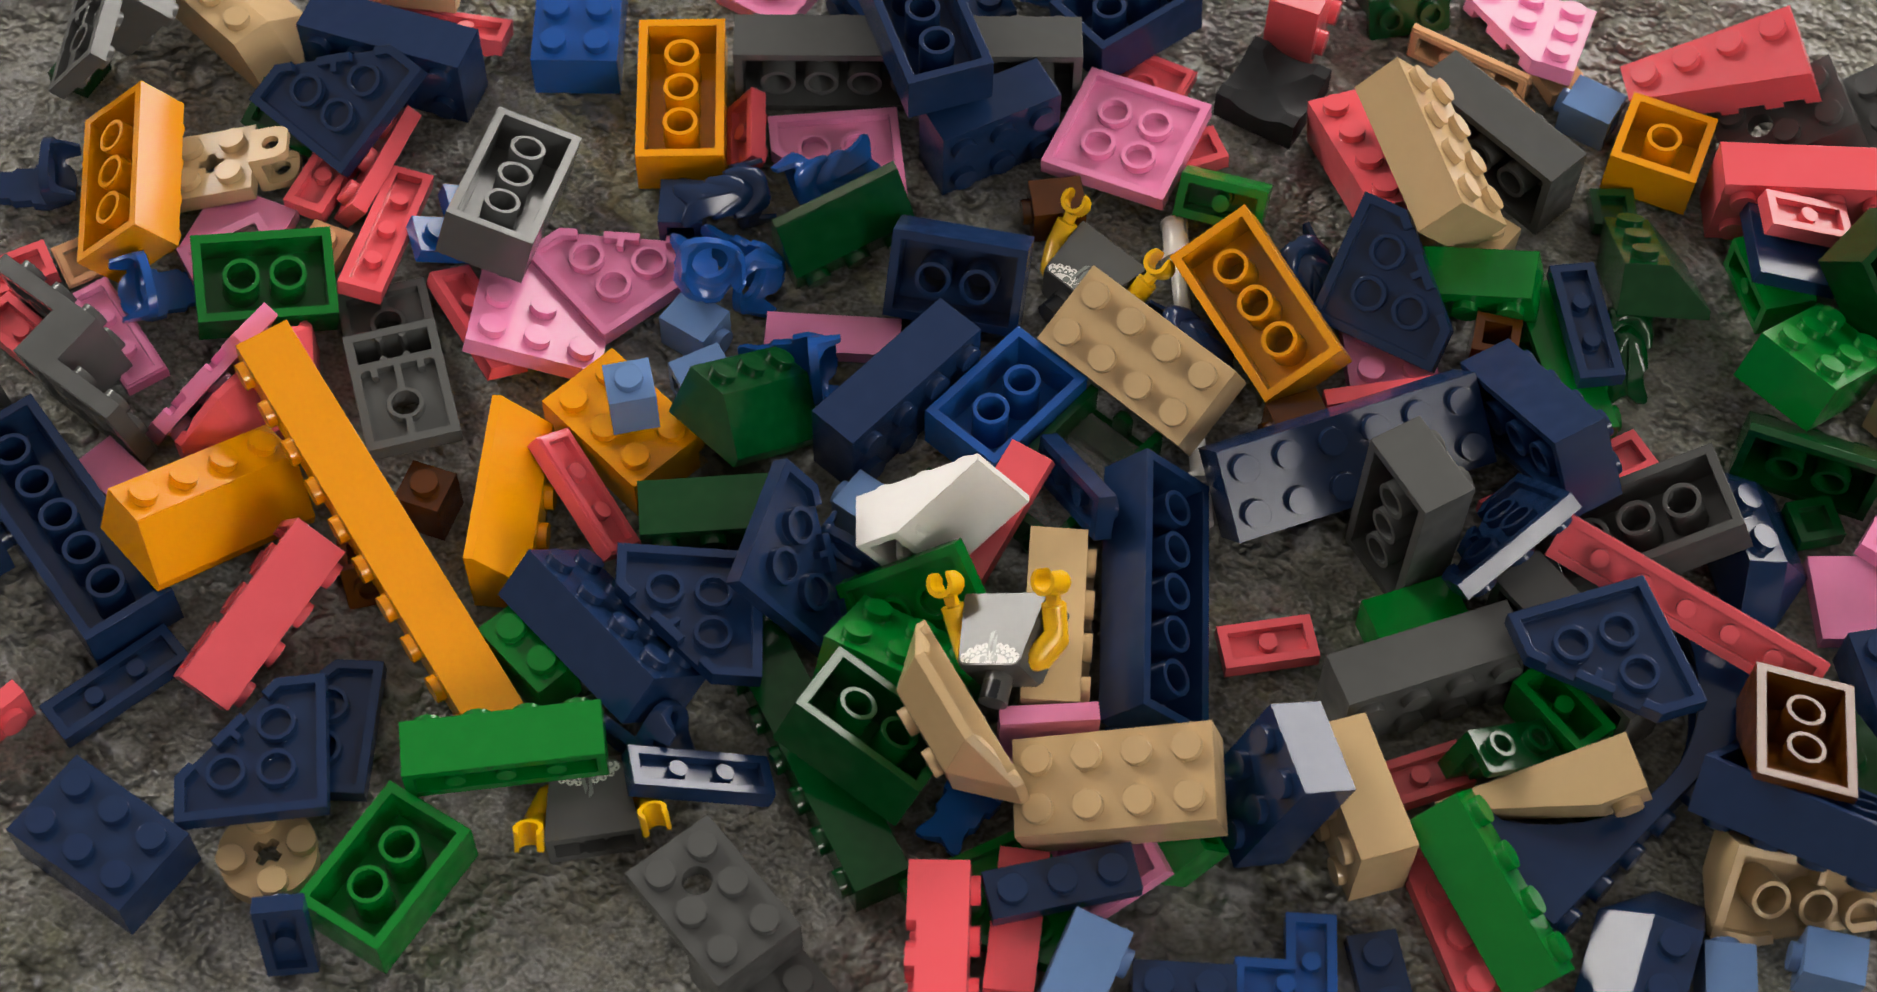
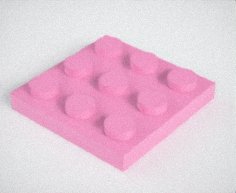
(1126, 138)

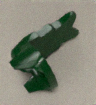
(1633, 338)

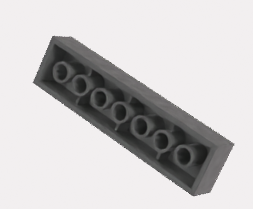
(838, 66)

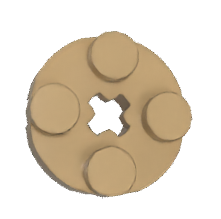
(239, 857)

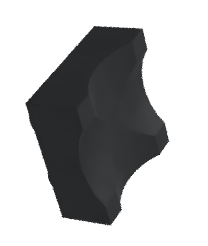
(1271, 93)

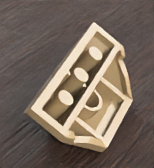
(246, 32)
(952, 724)

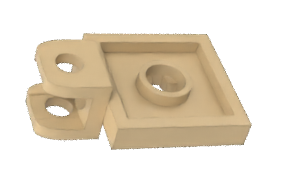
(240, 163)

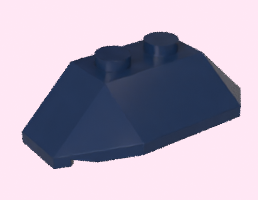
(1770, 573)
(1643, 946)

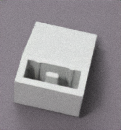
(936, 507)

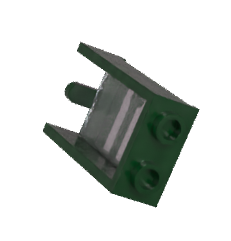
(1096, 442)

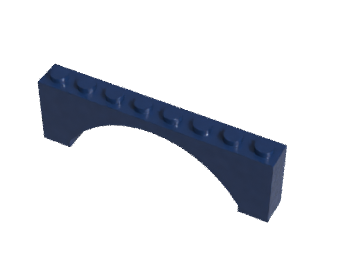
(1579, 858)

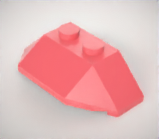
(233, 408)

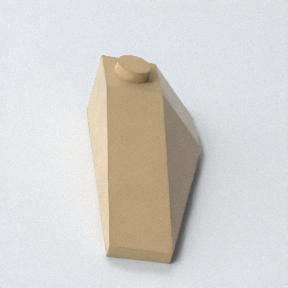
(1577, 784)
(1772, 897)

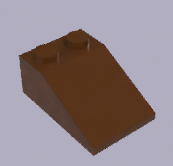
(1799, 731)

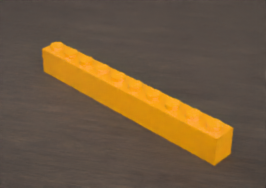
(373, 523)

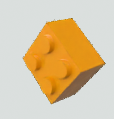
(1659, 152)

